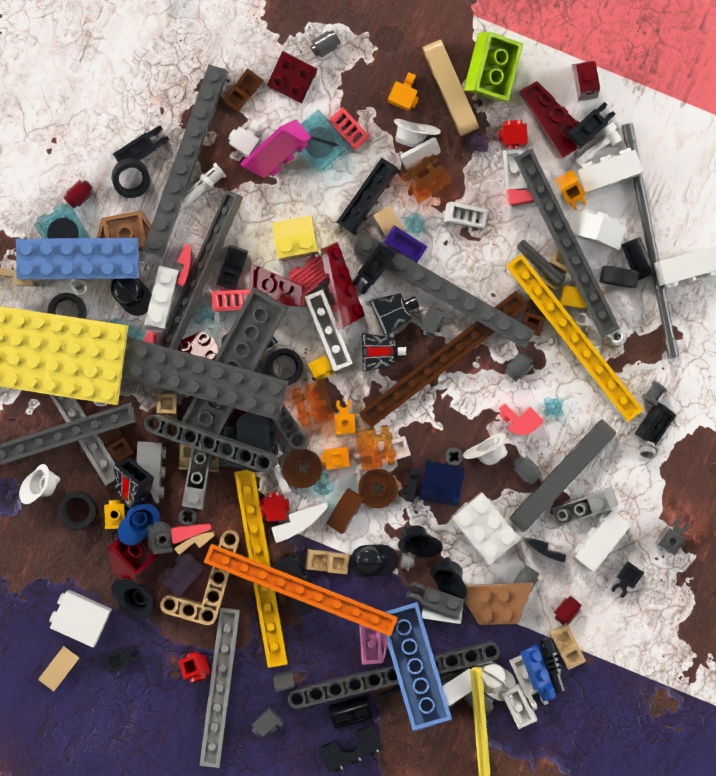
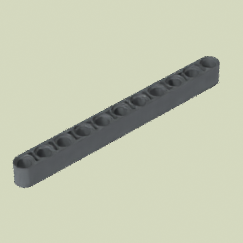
(385, 681)

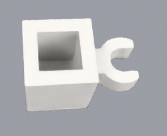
(244, 140)

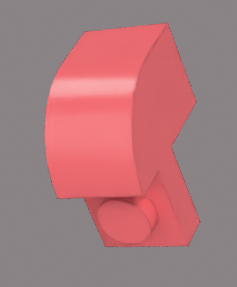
(521, 425)

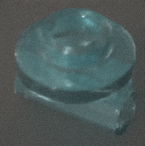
(205, 313)
(323, 487)

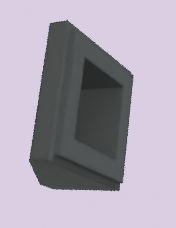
(284, 680)

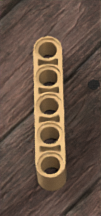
(450, 87)

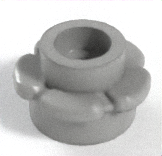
(648, 450)
(407, 561)

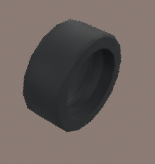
(134, 192)
(619, 276)
(68, 296)
(285, 351)
(77, 525)

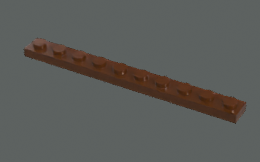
(437, 364)

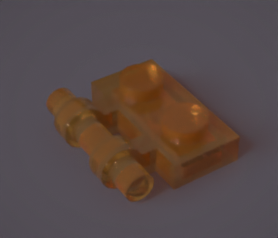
(429, 184)
(319, 403)
(369, 451)

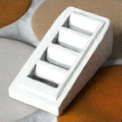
(464, 222)

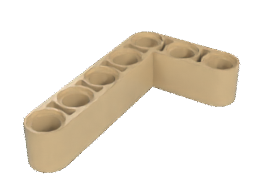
(213, 585)

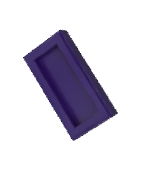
(405, 244)

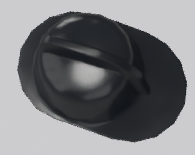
(131, 295)
(419, 542)
(374, 560)
(449, 578)
(133, 596)

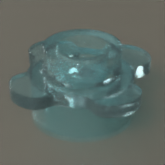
(548, 406)

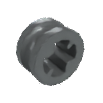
(181, 516)

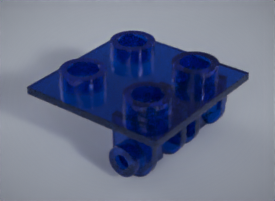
(441, 483)

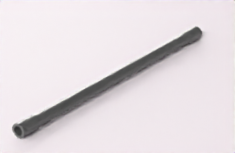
(670, 341)

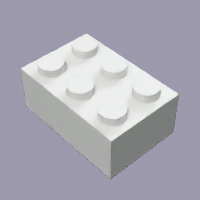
(485, 528)

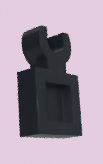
(409, 490)
(628, 576)
(119, 659)

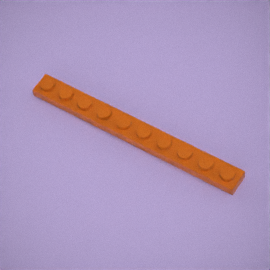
(301, 590)

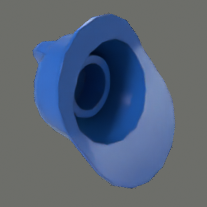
(134, 525)

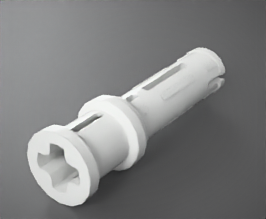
(206, 181)

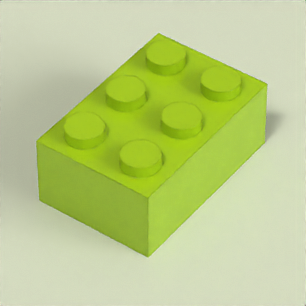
(493, 66)

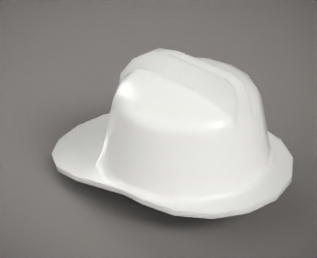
(413, 133)
(488, 451)
(38, 484)
(496, 680)

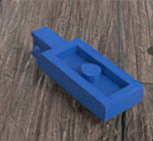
(537, 672)

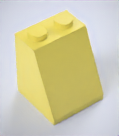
(295, 238)

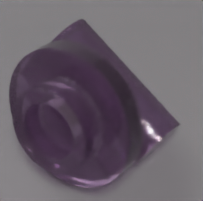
(478, 142)

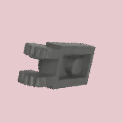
(436, 600)

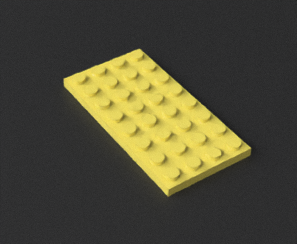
(61, 355)

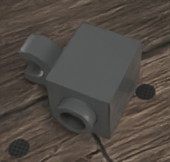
(671, 539)

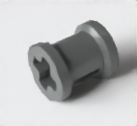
(654, 393)
(459, 455)

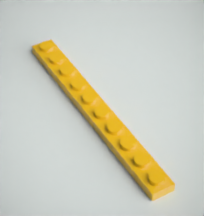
(574, 337)
(258, 552)

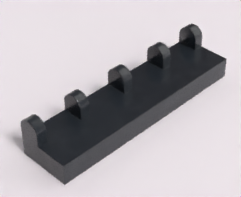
(367, 196)

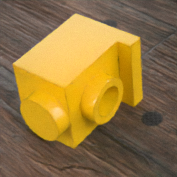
(321, 368)
(114, 505)

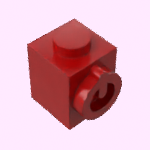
(513, 134)
(274, 507)
(194, 667)

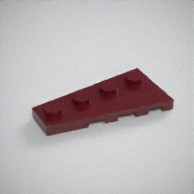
(551, 117)
(341, 285)

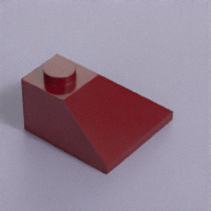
(130, 560)

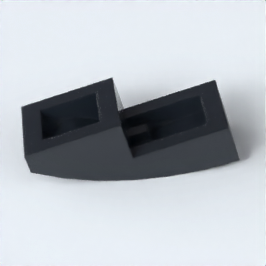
(232, 267)
(541, 547)

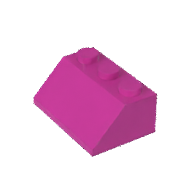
(277, 149)

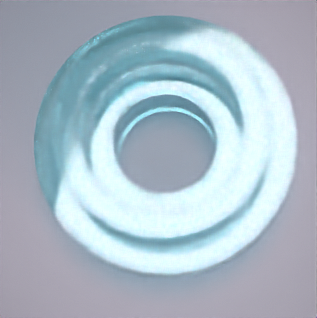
(415, 216)

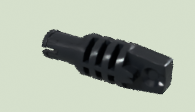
(553, 664)

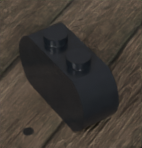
(257, 432)

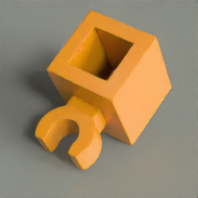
(403, 95)
(571, 189)
(344, 421)
(335, 458)

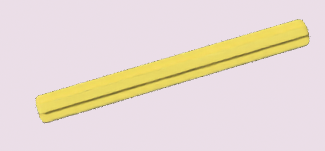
(480, 721)

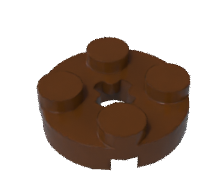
(304, 457)
(387, 482)

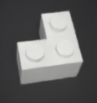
(597, 228)

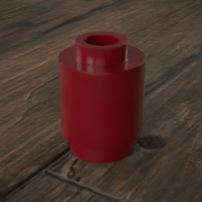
(78, 193)
(567, 610)

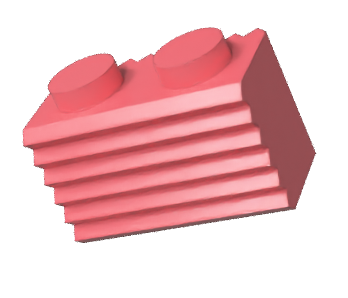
(310, 275)

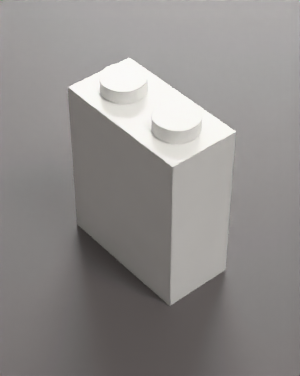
(80, 618)

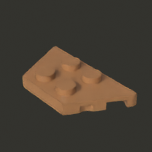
(125, 226)
(497, 602)

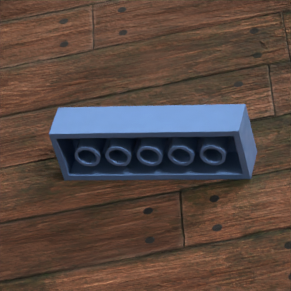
(78, 258)
(417, 670)

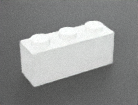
(610, 170)
(686, 267)
(162, 297)
(601, 540)

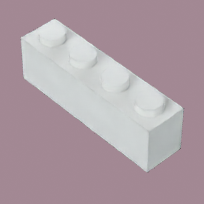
(327, 330)

